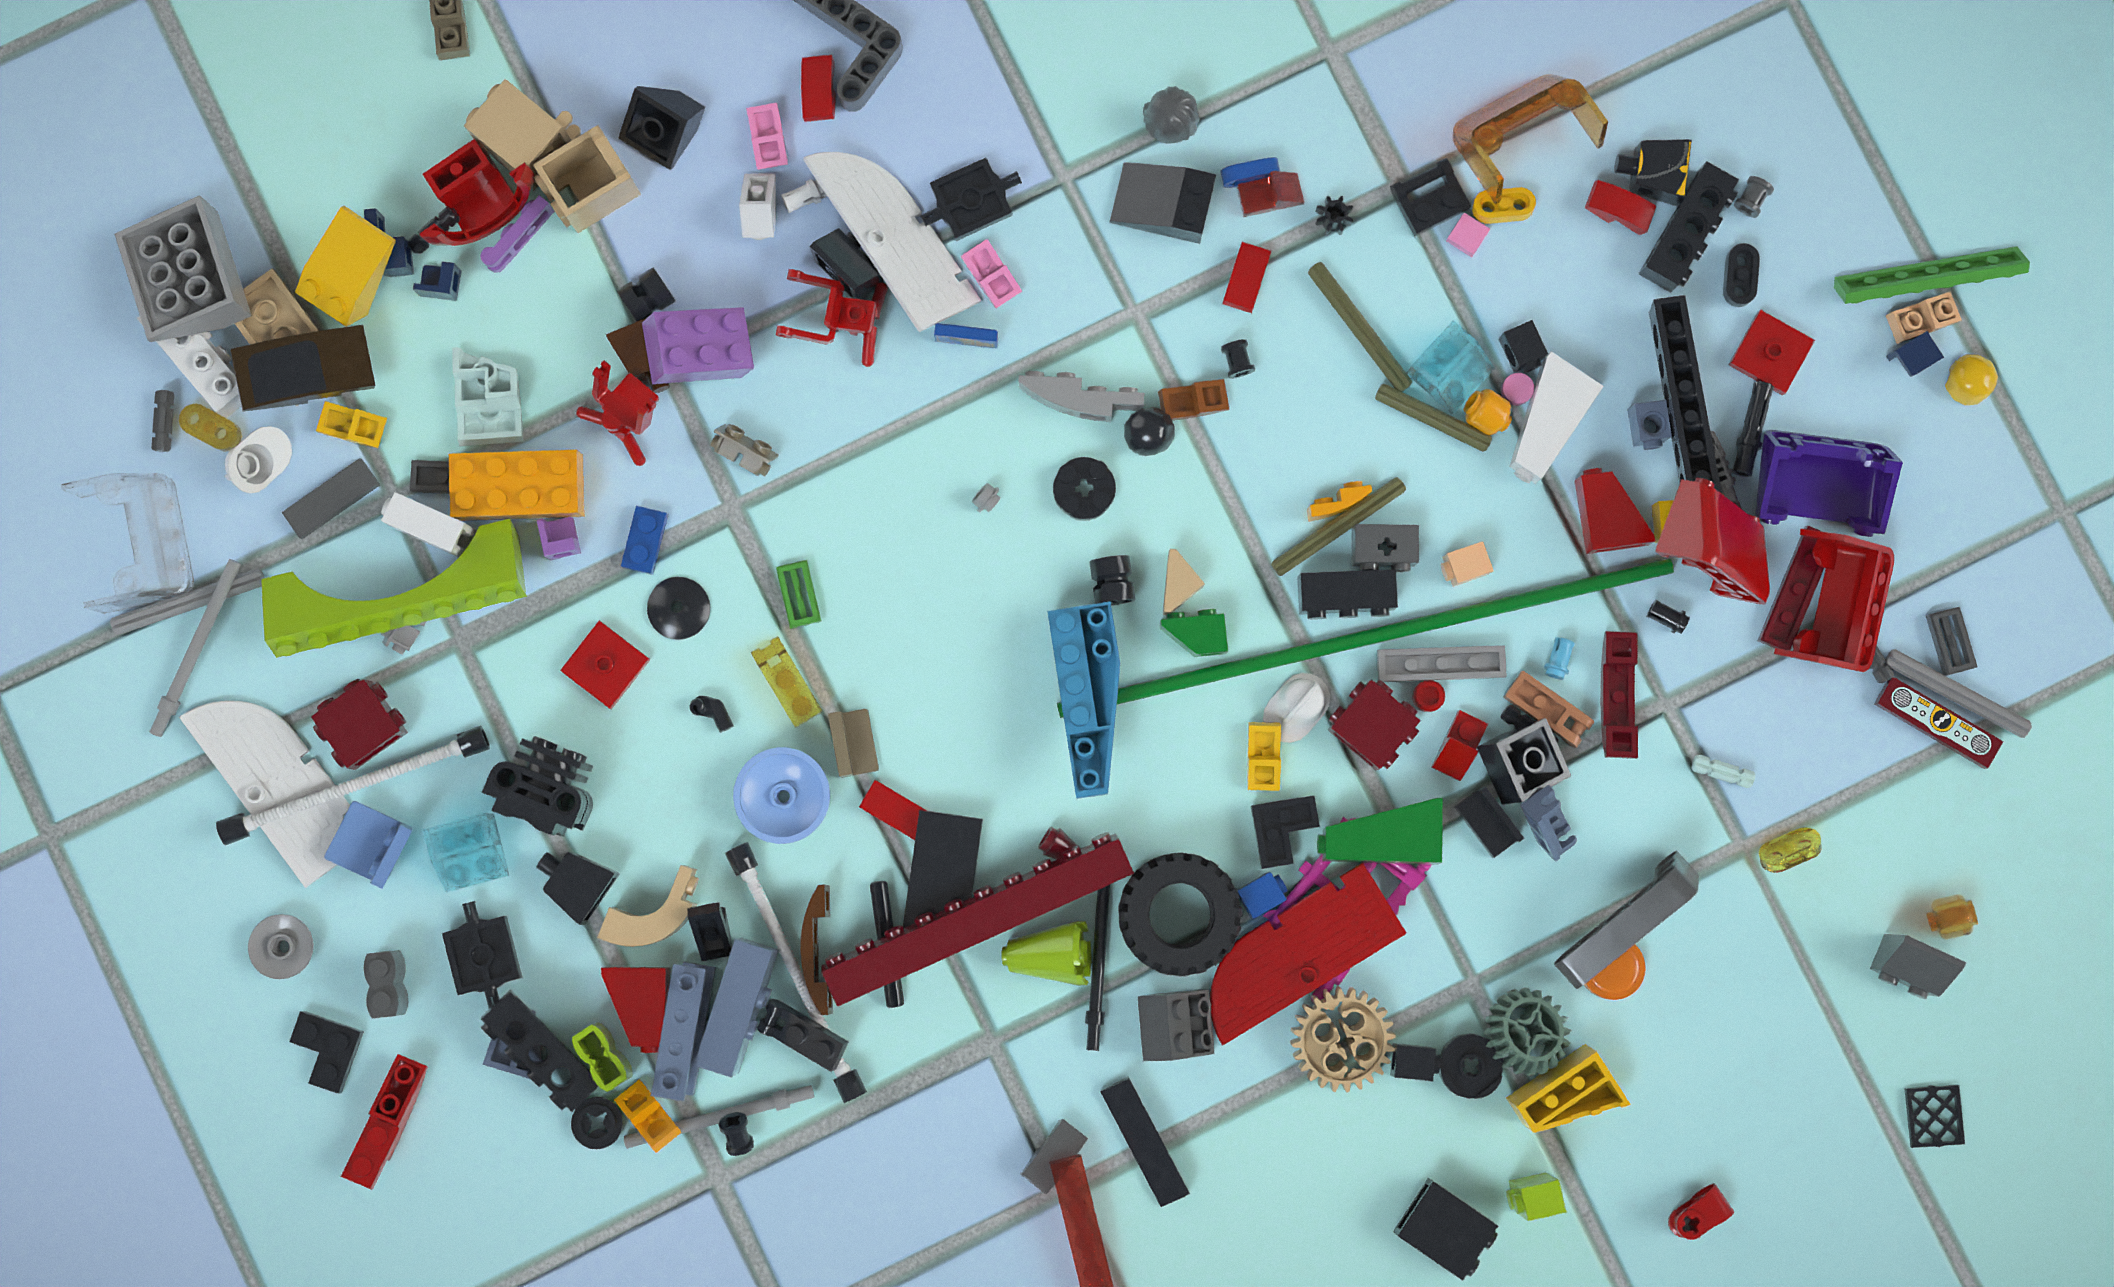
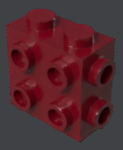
(358, 723)
(1374, 724)

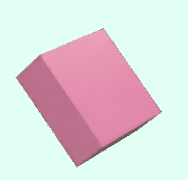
(1468, 235)

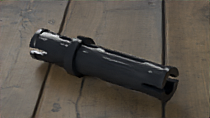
(1750, 438)

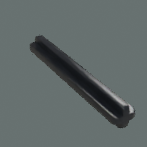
(884, 922)

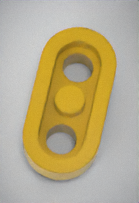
(1504, 210)

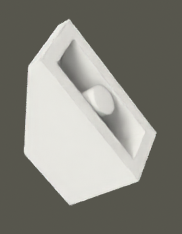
(758, 206)

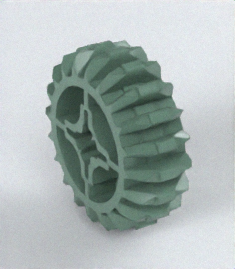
(1542, 1024)

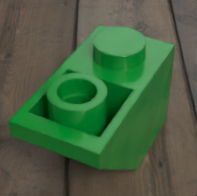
(1197, 634)

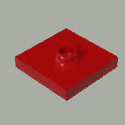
(1771, 352)
(605, 665)

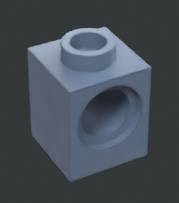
(1656, 412)

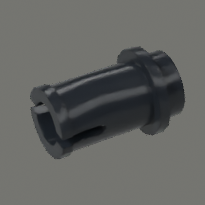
(1668, 616)

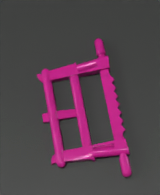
(1406, 873)

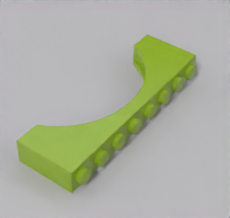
(481, 577)

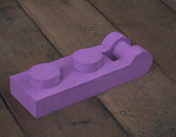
(517, 235)

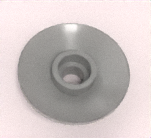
(265, 946)

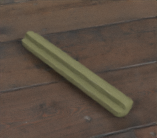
(1433, 417)

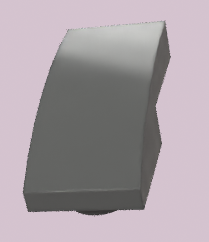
(1061, 1143)

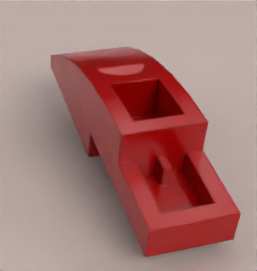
(386, 1122)

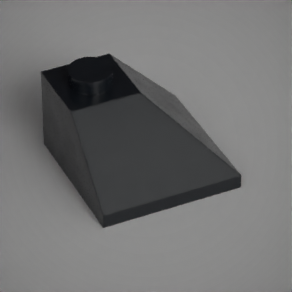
(661, 123)

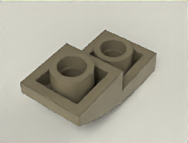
(449, 29)

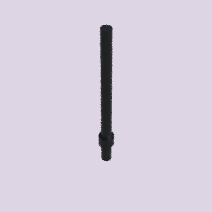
(1095, 1016)

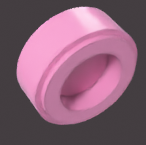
(1517, 388)

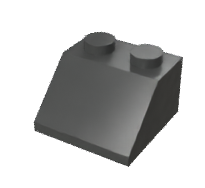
(1915, 965)

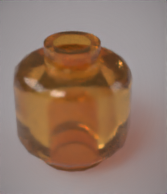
(1952, 917)

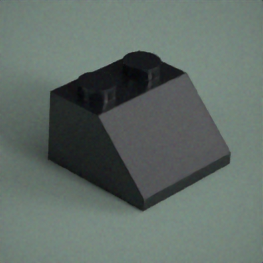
(845, 262)
(1523, 761)

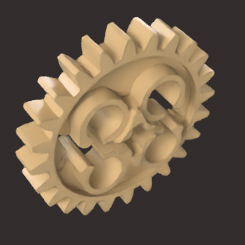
(1316, 1049)

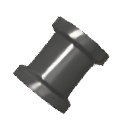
(1753, 196)

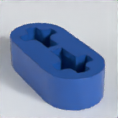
(1248, 171)

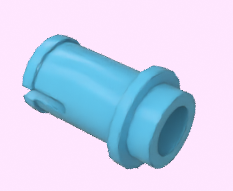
(1559, 658)

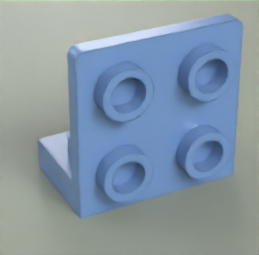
(368, 843)

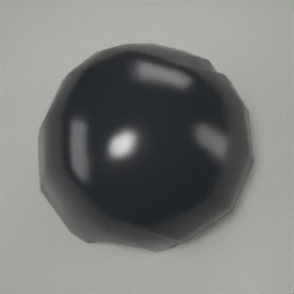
(1149, 431)

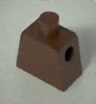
(631, 349)

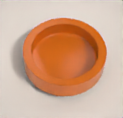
(1620, 977)

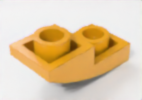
(1346, 498)

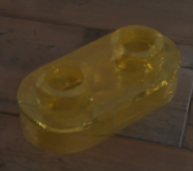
(208, 427)
(1789, 850)

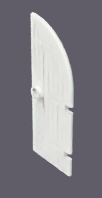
(887, 229)
(264, 768)

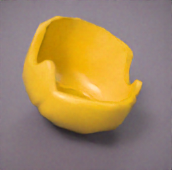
(1971, 379)

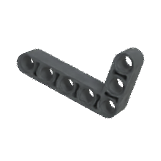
(870, 42)
(1672, 887)

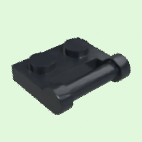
(1435, 206)

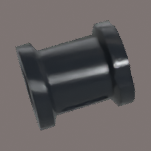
(1237, 358)
(736, 1133)

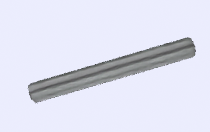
(182, 603)
(1958, 693)

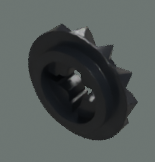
(582, 1123)

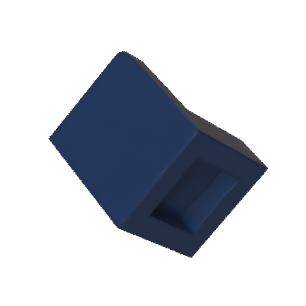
(439, 281)
(1917, 354)

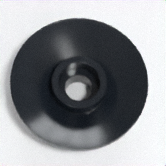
(693, 613)

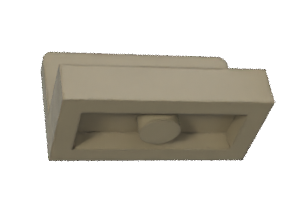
(853, 742)

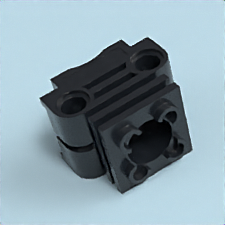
(542, 788)

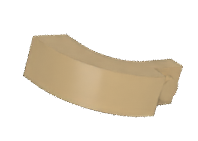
(634, 930)

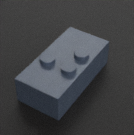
(736, 1007)

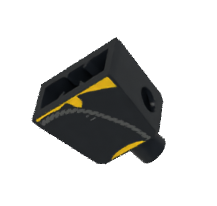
(1657, 169)

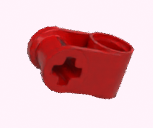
(1705, 1209)

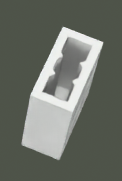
(427, 524)

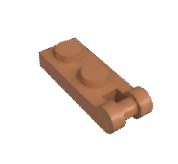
(1542, 702)

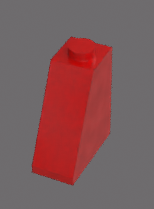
(1608, 514)
(640, 1002)

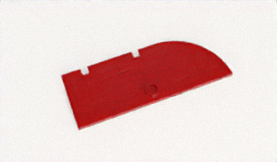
(1313, 945)

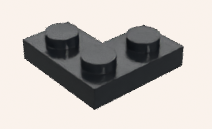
(1274, 821)
(336, 1049)

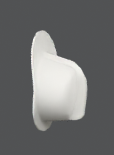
(258, 459)
(1298, 706)

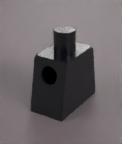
(576, 884)

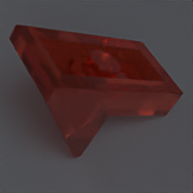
(1270, 194)

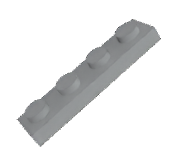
(1441, 663)

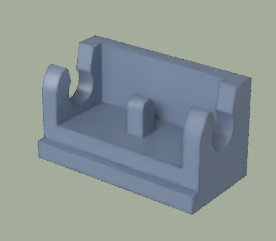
(1548, 822)

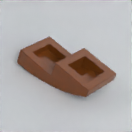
(1194, 400)

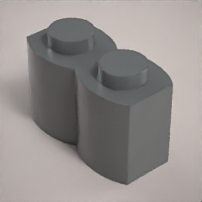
(385, 978)

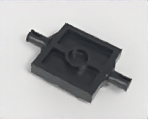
(971, 199)
(481, 954)

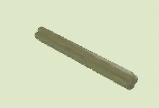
(1359, 327)
(1338, 526)

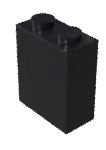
(1446, 1229)

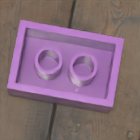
(697, 345)

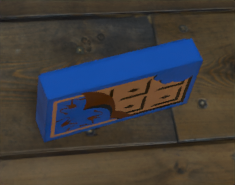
(966, 335)

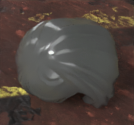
(1171, 115)

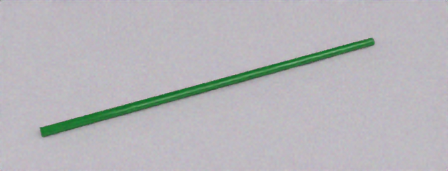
(1392, 631)

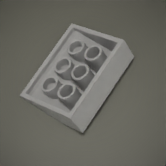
(182, 272)

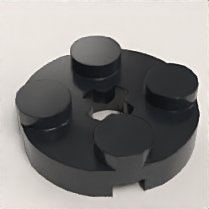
(1095, 474)
(1470, 1084)

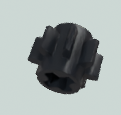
(1327, 222)

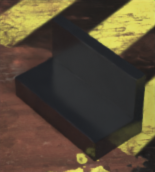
(1488, 821)

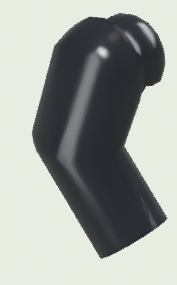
(712, 708)

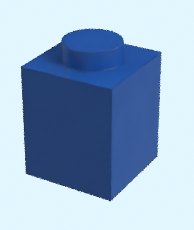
(1262, 894)

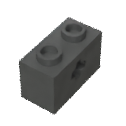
(1401, 538)

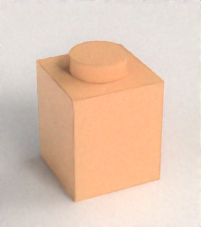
(1466, 564)

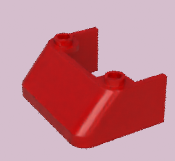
(1848, 603)

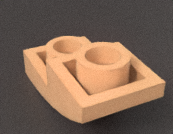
(1922, 317)

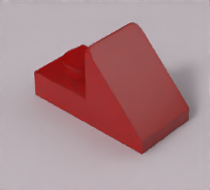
(1459, 745)

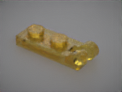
(787, 683)

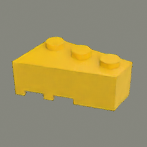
(1570, 1091)

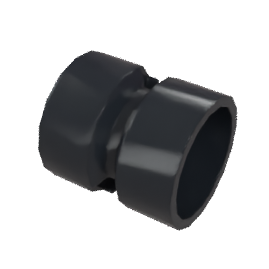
(646, 295)
(1112, 579)

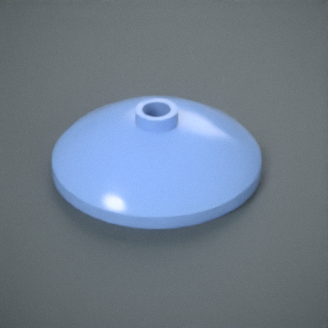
(758, 795)

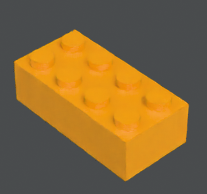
(516, 485)

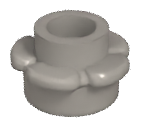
(986, 498)

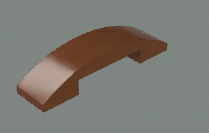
(817, 908)

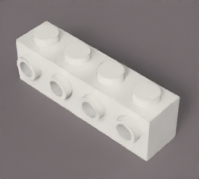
(206, 369)

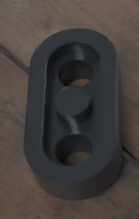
(1741, 276)

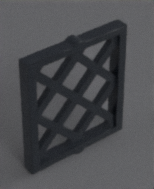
(1957, 1115)

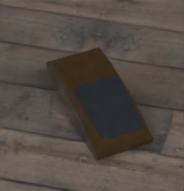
(302, 368)

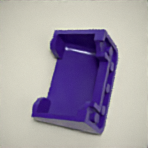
(1827, 480)

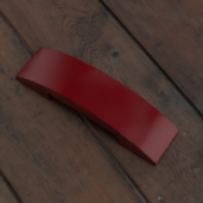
(1618, 695)

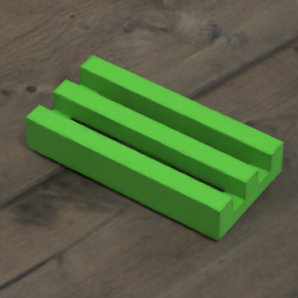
(805, 620)

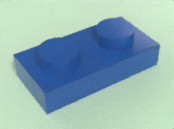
(644, 540)

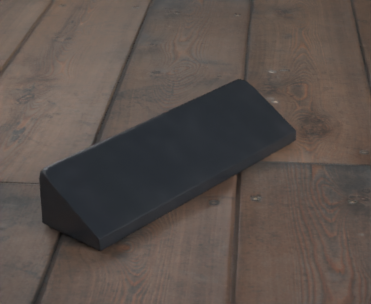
(1144, 1142)

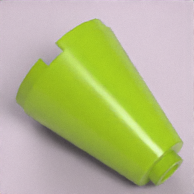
(1052, 954)

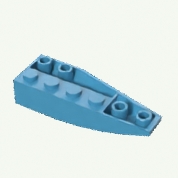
(1088, 688)

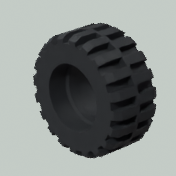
(1222, 902)

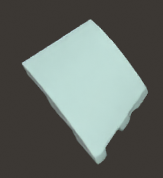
(486, 401)

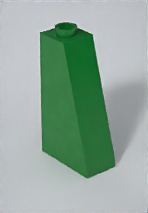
(1393, 836)

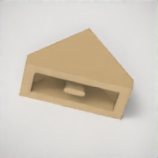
(1180, 582)

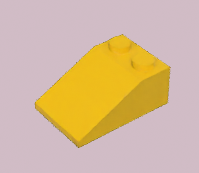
(346, 267)

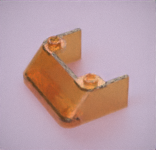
(1482, 131)

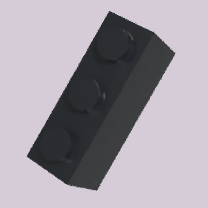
(1347, 593)

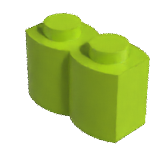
(607, 1065)

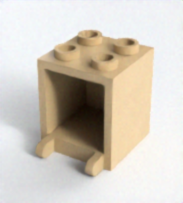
(517, 128)
(593, 174)

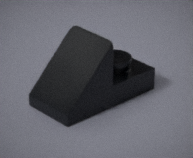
(710, 930)

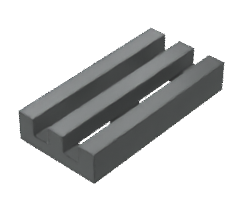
(1940, 645)

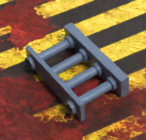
(683, 1030)

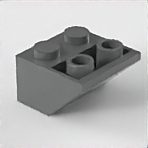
(1176, 1025)

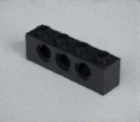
(1708, 183)
(510, 1009)

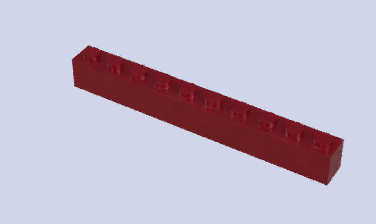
(976, 919)

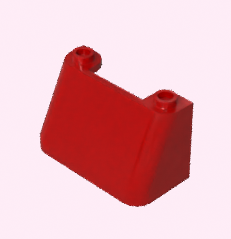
(1718, 540)

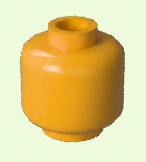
(1488, 412)

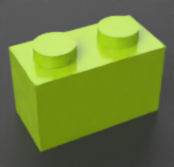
(1536, 1196)

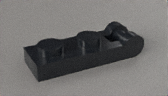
(803, 1035)

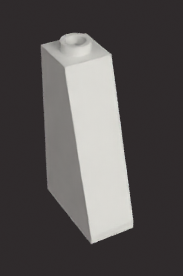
(1554, 411)

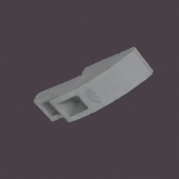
(1065, 395)

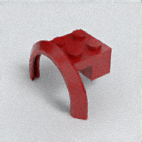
(478, 193)

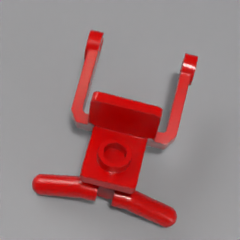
(841, 314)
(625, 409)

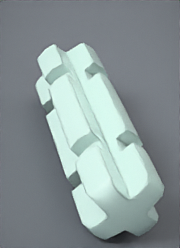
(1723, 771)

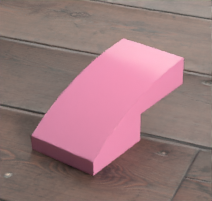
(767, 136)
(991, 273)

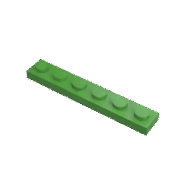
(1931, 275)

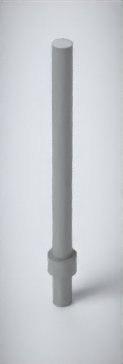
(169, 704)
(780, 1100)

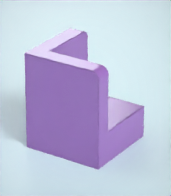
(558, 538)

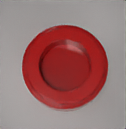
(1428, 696)

